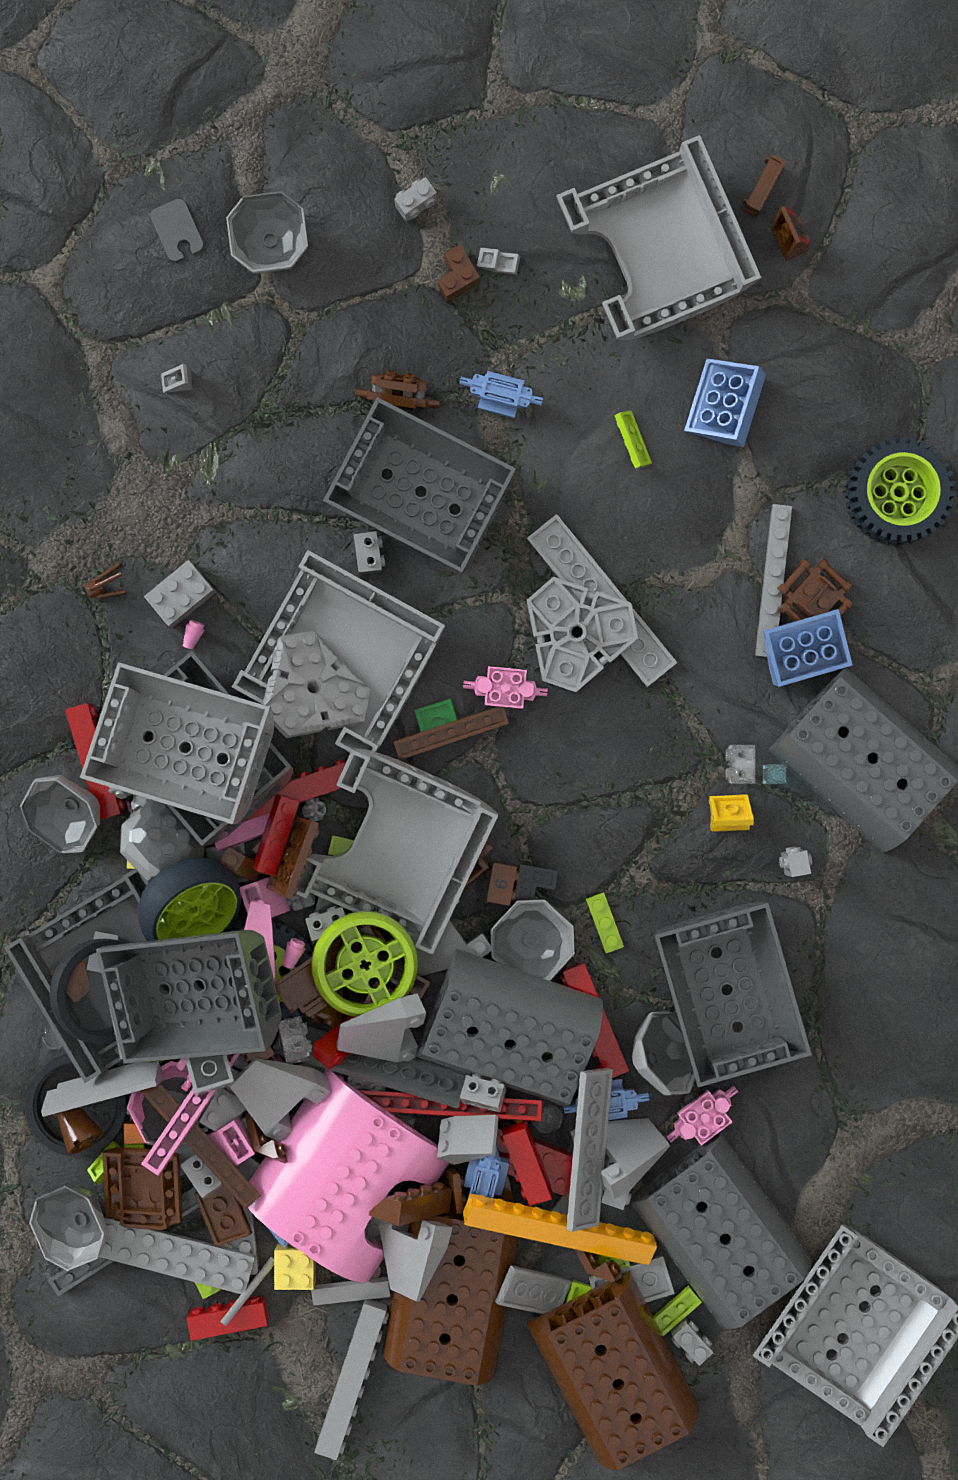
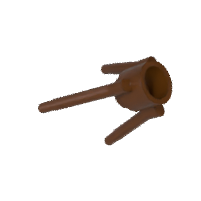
(96, 587)

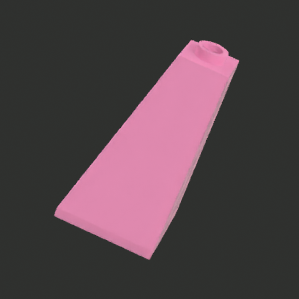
(260, 920)

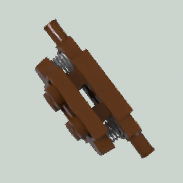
(388, 381)

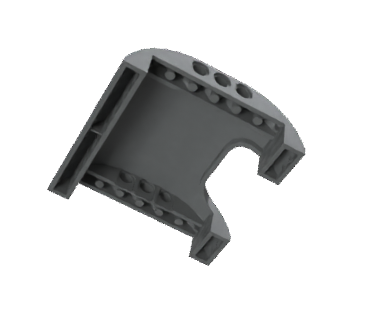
(40, 952)

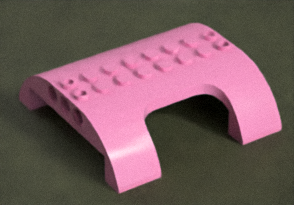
(337, 1170)

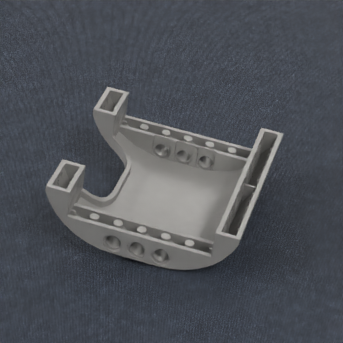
(669, 238)
(365, 628)
(409, 849)

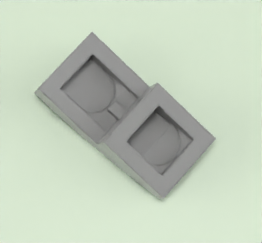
(498, 261)

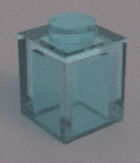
(774, 774)

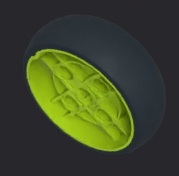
(189, 900)

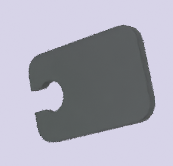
(176, 225)

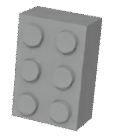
(180, 594)

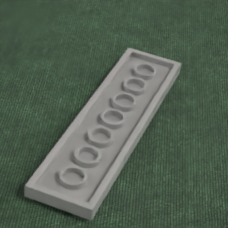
(589, 1149)
(179, 1256)

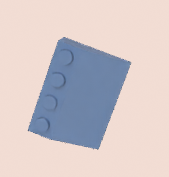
(725, 401)
(806, 648)

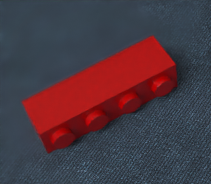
(275, 835)
(526, 1163)
(206, 1321)

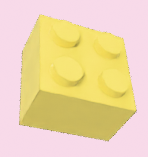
(293, 1269)

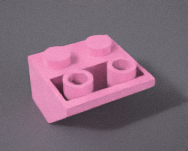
(258, 891)
(233, 1141)

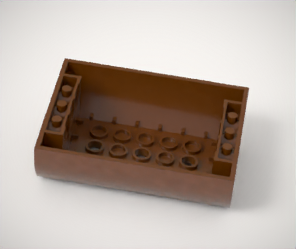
(472, 1322)
(635, 1353)

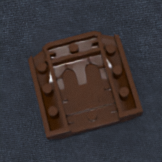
(137, 1194)

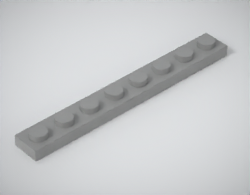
(773, 573)

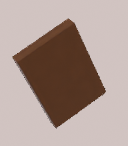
(223, 1216)

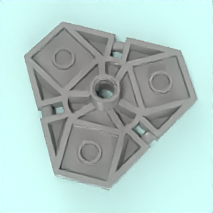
(605, 624)
(307, 665)

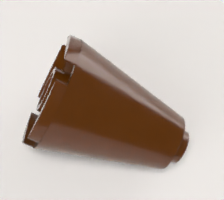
(78, 1130)

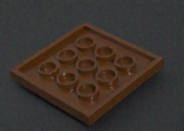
(295, 853)

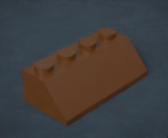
(414, 1204)

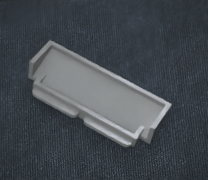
(102, 1087)

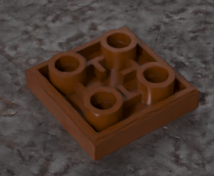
(455, 1181)

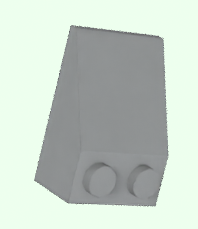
(467, 1138)

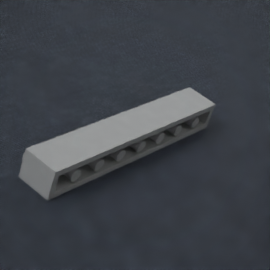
(350, 1379)

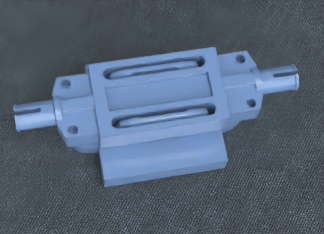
(500, 393)
(620, 1101)
(487, 1175)

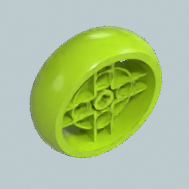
(333, 980)

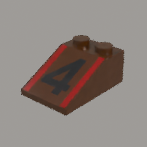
(789, 234)

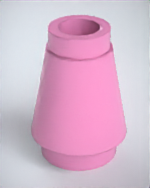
(192, 634)
(294, 951)

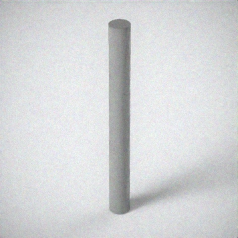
(250, 1288)

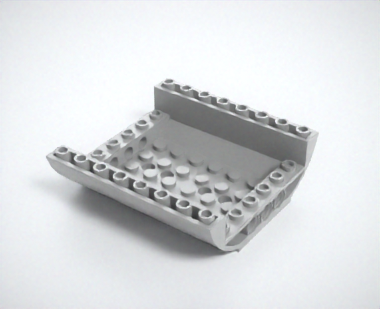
(887, 1347)

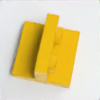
(730, 813)

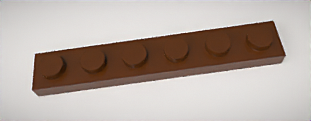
(450, 732)

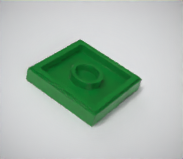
(435, 715)

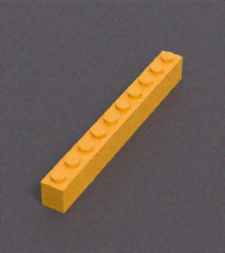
(551, 1228)

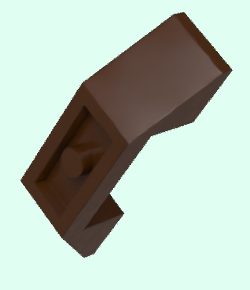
(262, 1143)
(608, 1271)

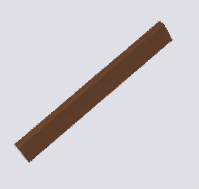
(205, 1148)

